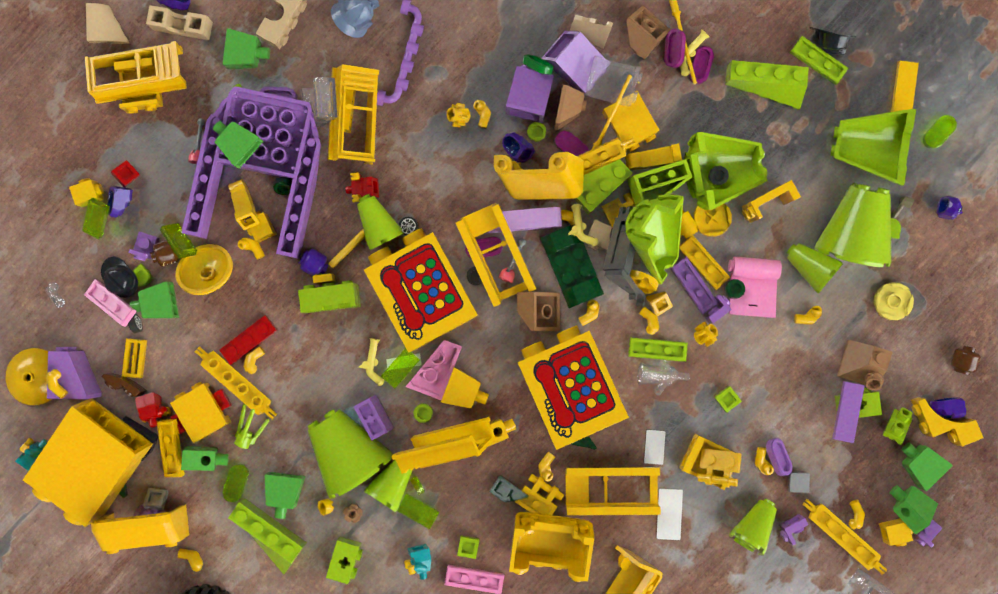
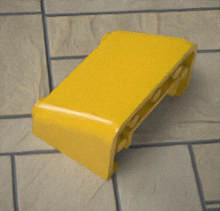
(560, 181)

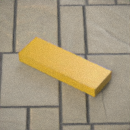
(904, 86)
(704, 262)
(170, 447)

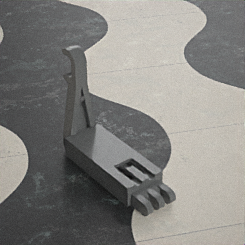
(620, 259)

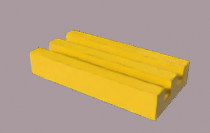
(143, 344)

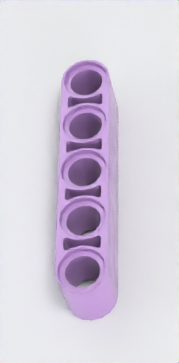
(532, 219)

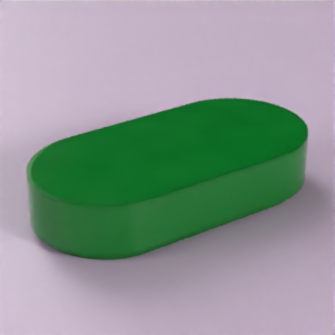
(537, 64)

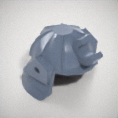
(353, 16)

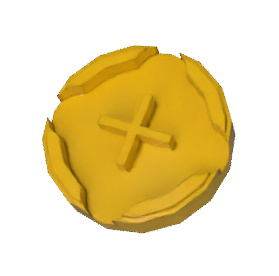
(714, 221)
(644, 281)

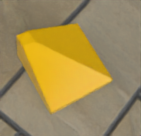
(659, 302)

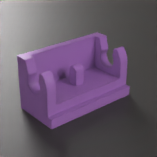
(373, 417)

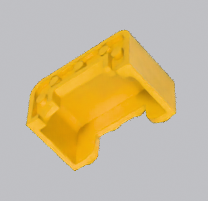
(552, 543)

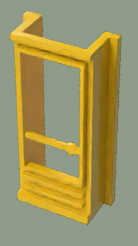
(166, 79)
(360, 80)
(480, 223)
(446, 445)
(578, 492)

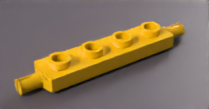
(605, 154)
(235, 383)
(844, 536)

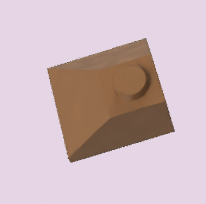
(645, 31)
(569, 107)
(539, 310)
(861, 360)

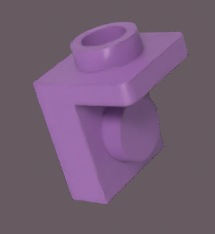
(143, 246)
(716, 313)
(793, 525)
(927, 535)

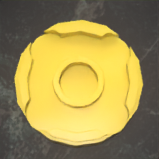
(893, 301)

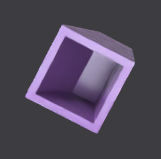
(572, 58)
(529, 94)
(75, 374)

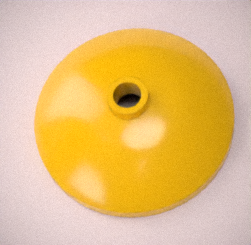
(205, 270)
(31, 362)

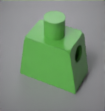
(243, 50)
(236, 142)
(157, 301)
(194, 458)
(924, 465)
(282, 491)
(913, 507)

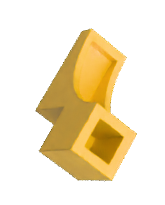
(931, 424)

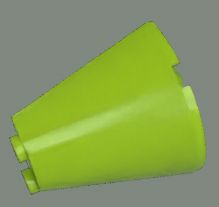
(876, 143)
(738, 156)
(860, 228)
(656, 232)
(345, 452)

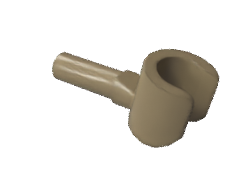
(903, 202)

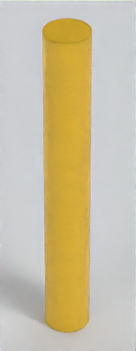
(347, 249)

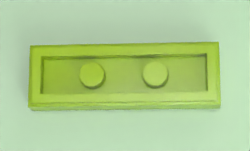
(819, 60)
(657, 349)

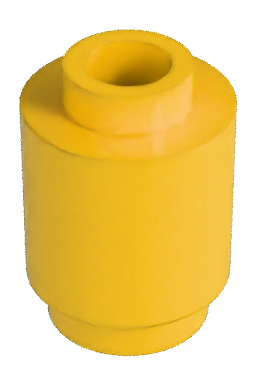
(688, 225)

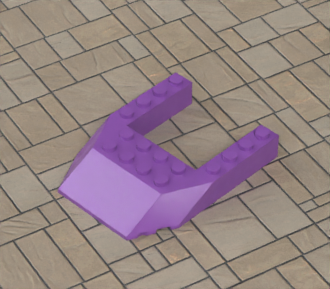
(287, 151)

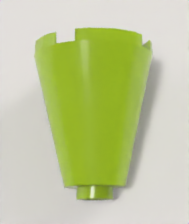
(376, 222)
(813, 265)
(389, 486)
(755, 527)

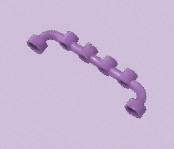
(411, 48)

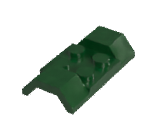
(571, 267)

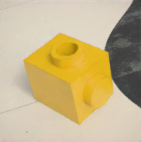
(85, 191)
(263, 230)
(895, 532)

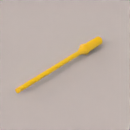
(676, 13)
(599, 141)

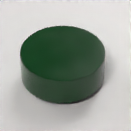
(282, 186)
(735, 289)

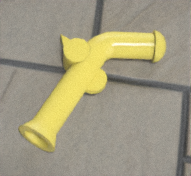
(691, 48)
(577, 230)
(371, 362)

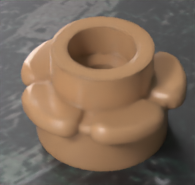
(873, 381)
(352, 518)

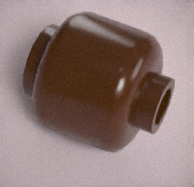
(163, 254)
(965, 360)

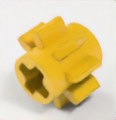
(458, 115)
(706, 334)

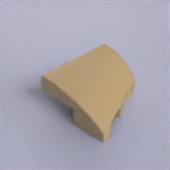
(102, 25)
(592, 30)

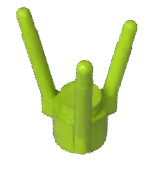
(243, 436)

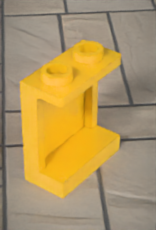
(128, 71)
(633, 122)
(787, 193)
(199, 412)
(691, 460)

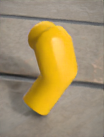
(250, 360)

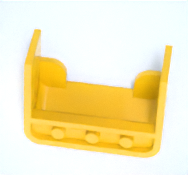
(141, 530)
(635, 576)

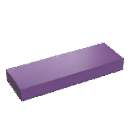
(694, 285)
(848, 412)

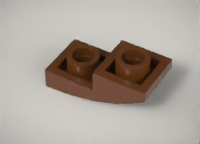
(116, 382)

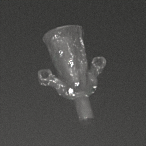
(663, 375)

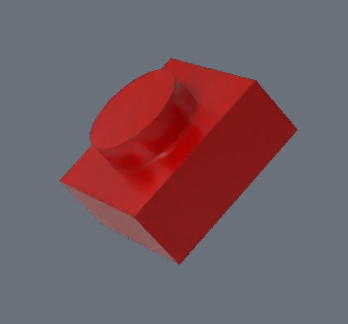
(125, 173)

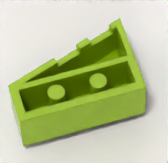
(659, 181)
(601, 184)
(329, 297)

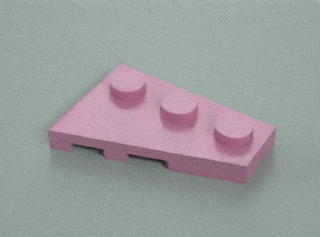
(436, 372)

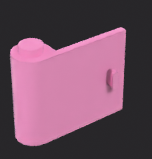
(760, 284)

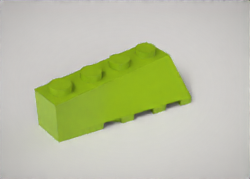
(772, 81)
(274, 538)

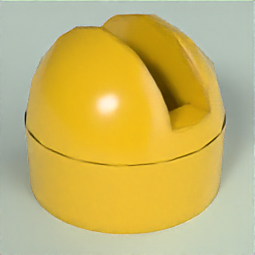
(325, 506)

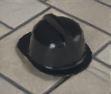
(833, 43)
(119, 277)

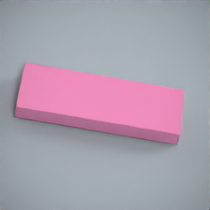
(110, 303)
(474, 579)

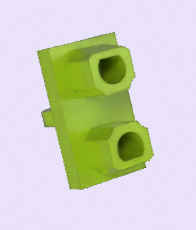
(898, 425)

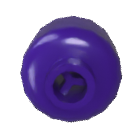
(313, 262)

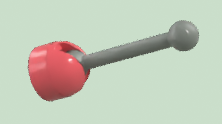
(194, 154)
(508, 274)

